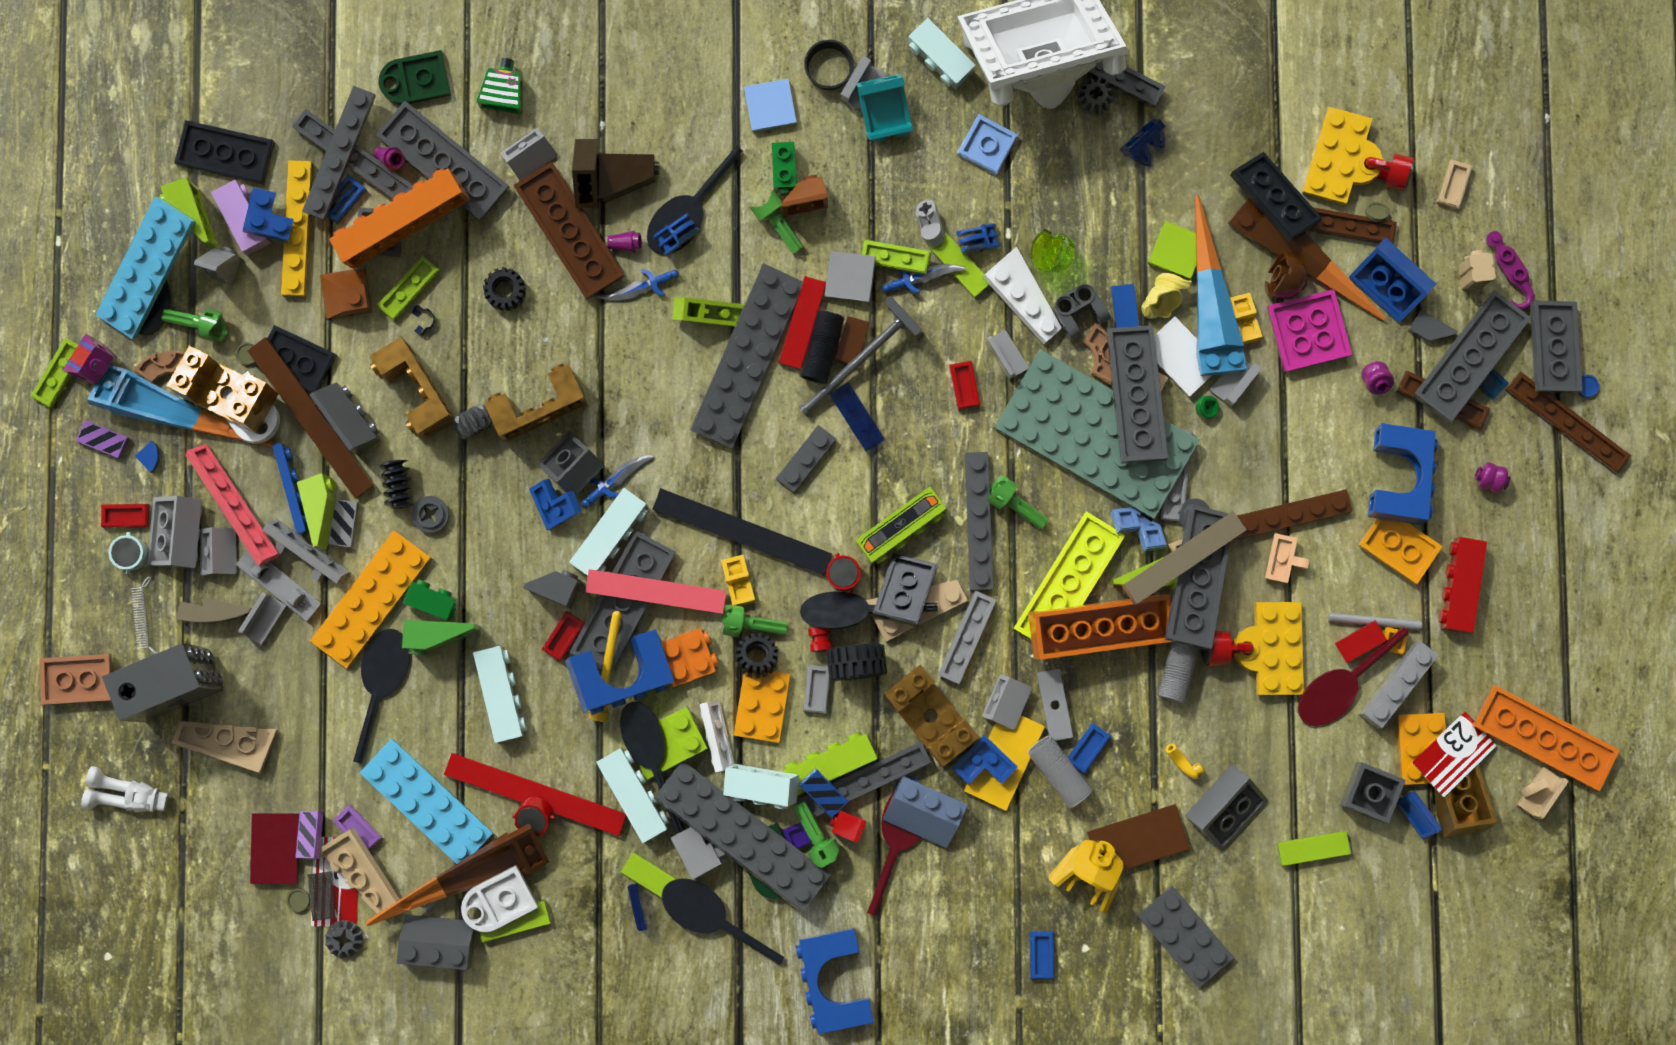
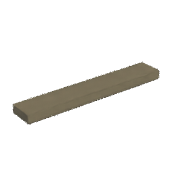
(1184, 558)

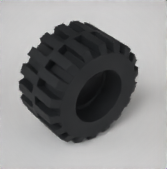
(856, 662)

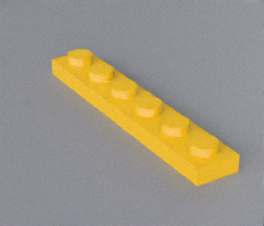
(296, 250)

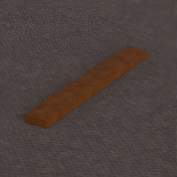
(310, 417)

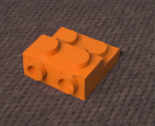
(689, 656)

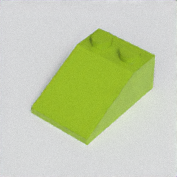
(187, 199)
(681, 739)

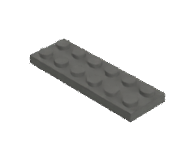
(431, 150)
(1471, 356)
(1137, 394)
(643, 559)
(1199, 588)

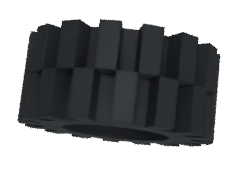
(507, 302)
(759, 643)

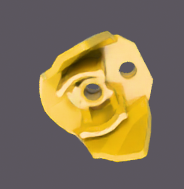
(1088, 864)

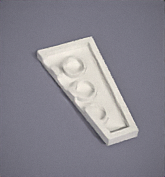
(1022, 294)

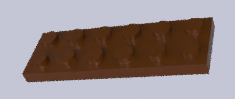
(569, 230)

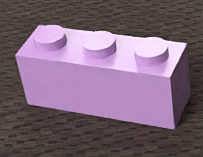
(233, 204)

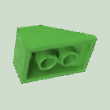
(431, 635)

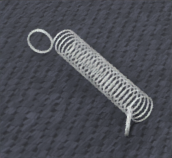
(146, 638)

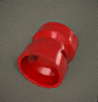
(820, 639)

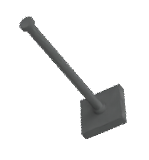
(900, 321)

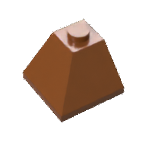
(806, 197)
(346, 293)

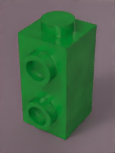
(783, 167)
(430, 601)

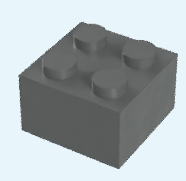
(1372, 792)

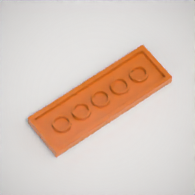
(1546, 738)

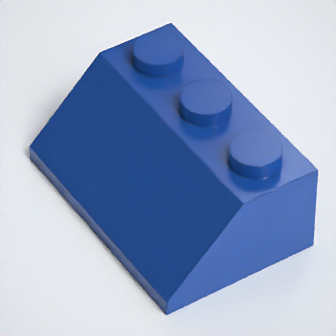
(1392, 280)

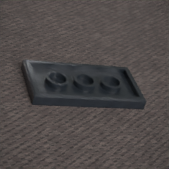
(224, 152)
(1276, 197)

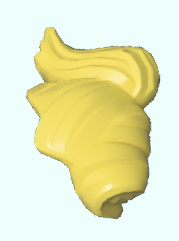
(1164, 296)

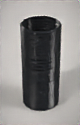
(819, 353)

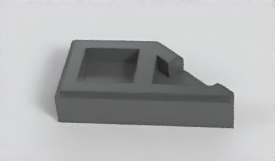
(1430, 328)

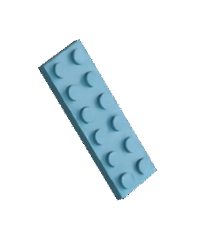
(145, 267)
(426, 802)

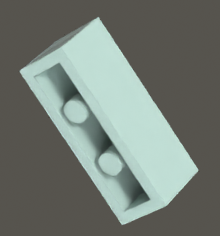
(940, 54)
(761, 786)

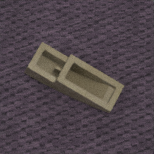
(211, 612)

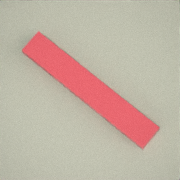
(232, 504)
(655, 591)

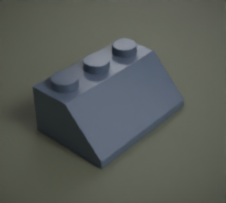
(924, 812)

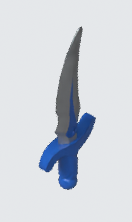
(910, 279)
(638, 287)
(614, 479)

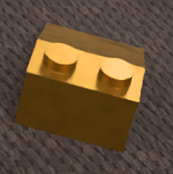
(1466, 807)

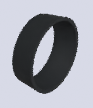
(832, 44)

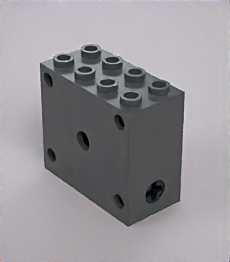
(163, 683)

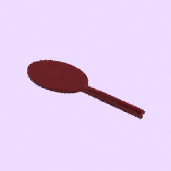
(1336, 689)
(898, 840)

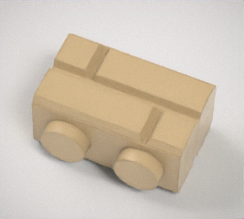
(1476, 270)

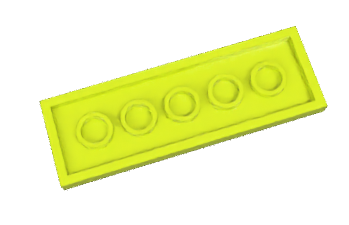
(1075, 569)

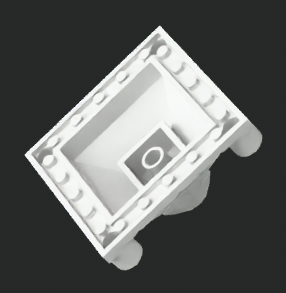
(1042, 46)

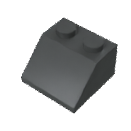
(571, 464)
(557, 587)

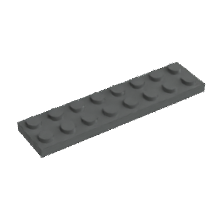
(746, 356)
(742, 836)

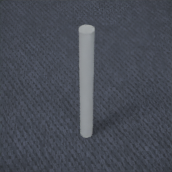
(1382, 622)

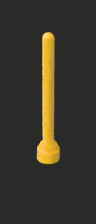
(608, 660)

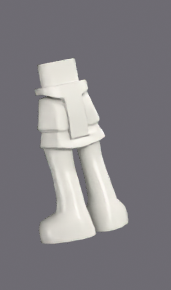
(137, 797)

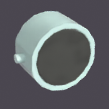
(128, 553)

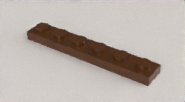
(1295, 513)

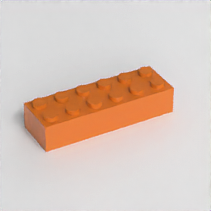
(399, 218)
(1099, 627)

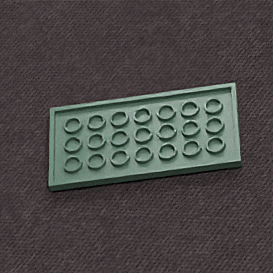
(1075, 426)

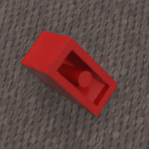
(847, 825)

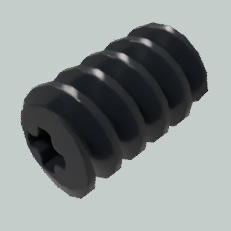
(396, 484)

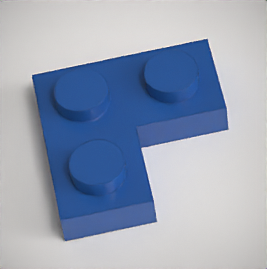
(260, 220)
(554, 509)
(984, 755)

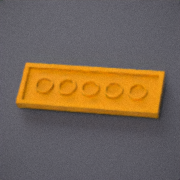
(370, 599)

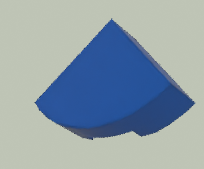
(149, 456)

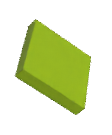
(1175, 250)

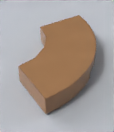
(1097, 344)
(159, 365)

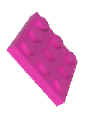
(1309, 330)

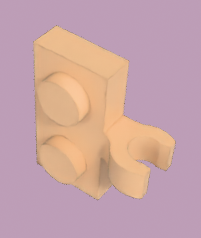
(1282, 559)

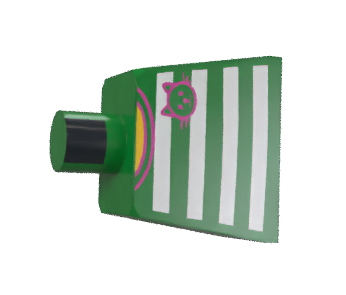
(501, 89)

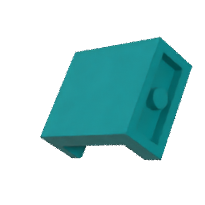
(884, 107)

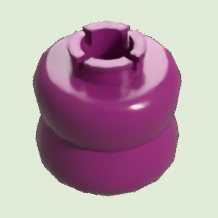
(1377, 378)
(1492, 478)

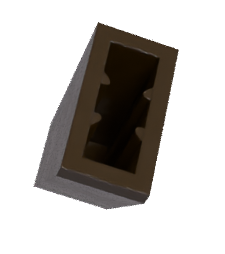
(586, 173)
(624, 174)

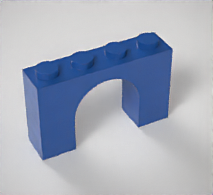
(1419, 449)
(596, 693)
(827, 1013)

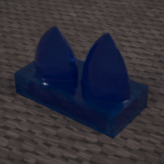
(1137, 145)

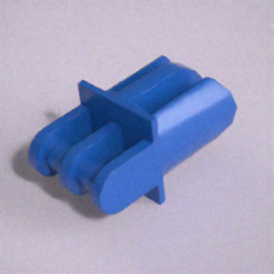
(676, 234)
(979, 238)

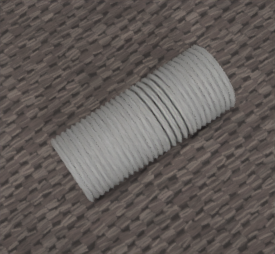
(1183, 660)
(1062, 777)

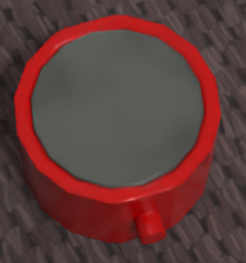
(843, 573)
(536, 813)

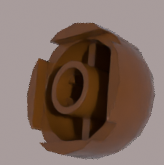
(1287, 277)

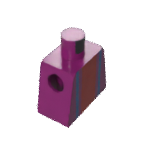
(89, 360)

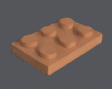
(74, 679)

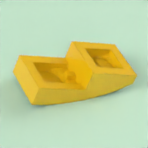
(1246, 318)
(738, 581)

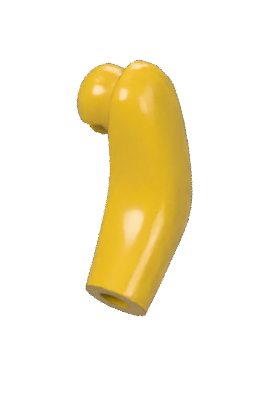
(1182, 762)

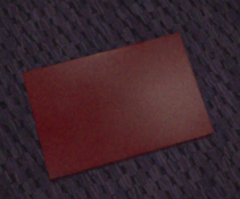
(274, 848)

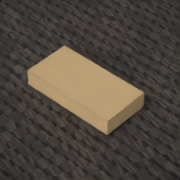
(1454, 184)

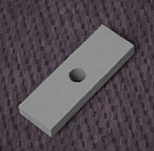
(1052, 690)

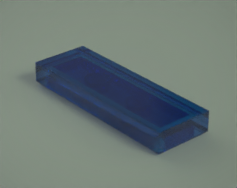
(856, 417)

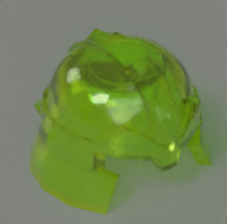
(1052, 252)

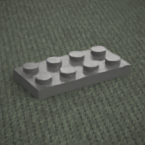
(1556, 346)
(1185, 936)

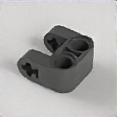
(1076, 305)

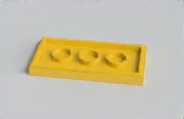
(1015, 746)

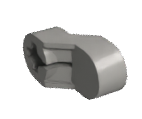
(928, 213)

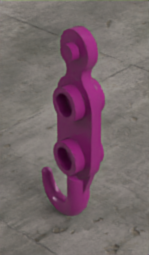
(1511, 267)

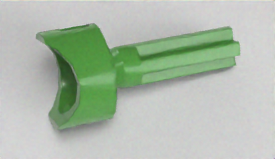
(770, 211)
(208, 324)
(1003, 493)
(737, 622)
(824, 850)

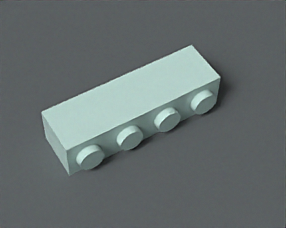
(610, 532)
(499, 694)
(632, 795)

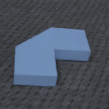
(1149, 531)

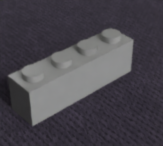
(1398, 684)

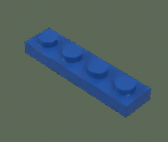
(290, 478)

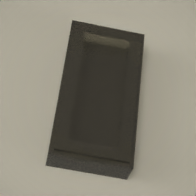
(322, 896)

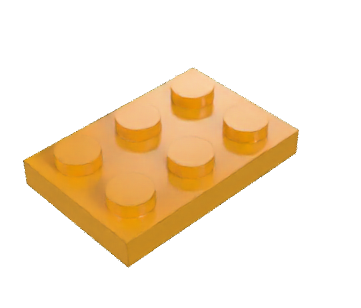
(1400, 548)
(762, 706)
(1414, 736)

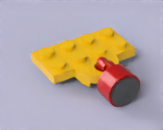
(1348, 159)
(1269, 648)

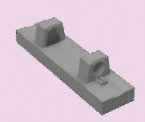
(304, 549)
(281, 587)

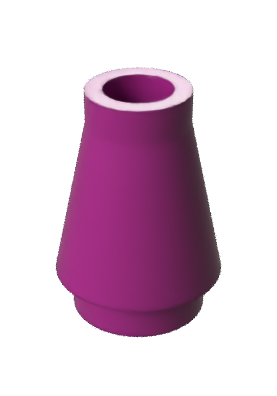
(390, 157)
(626, 242)

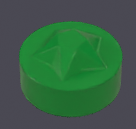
(1207, 407)

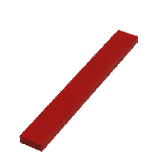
(522, 788)

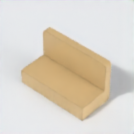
(1540, 802)

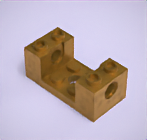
(395, 361)
(204, 382)
(510, 425)
(949, 732)

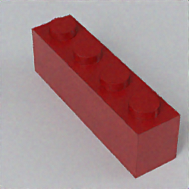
(1463, 585)

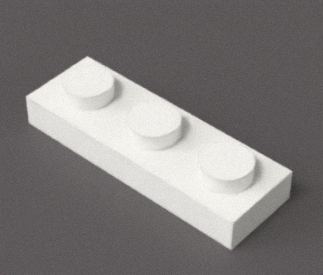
(716, 735)

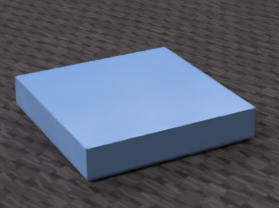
(770, 105)
(987, 144)

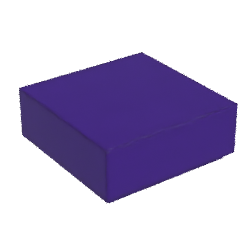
(797, 835)

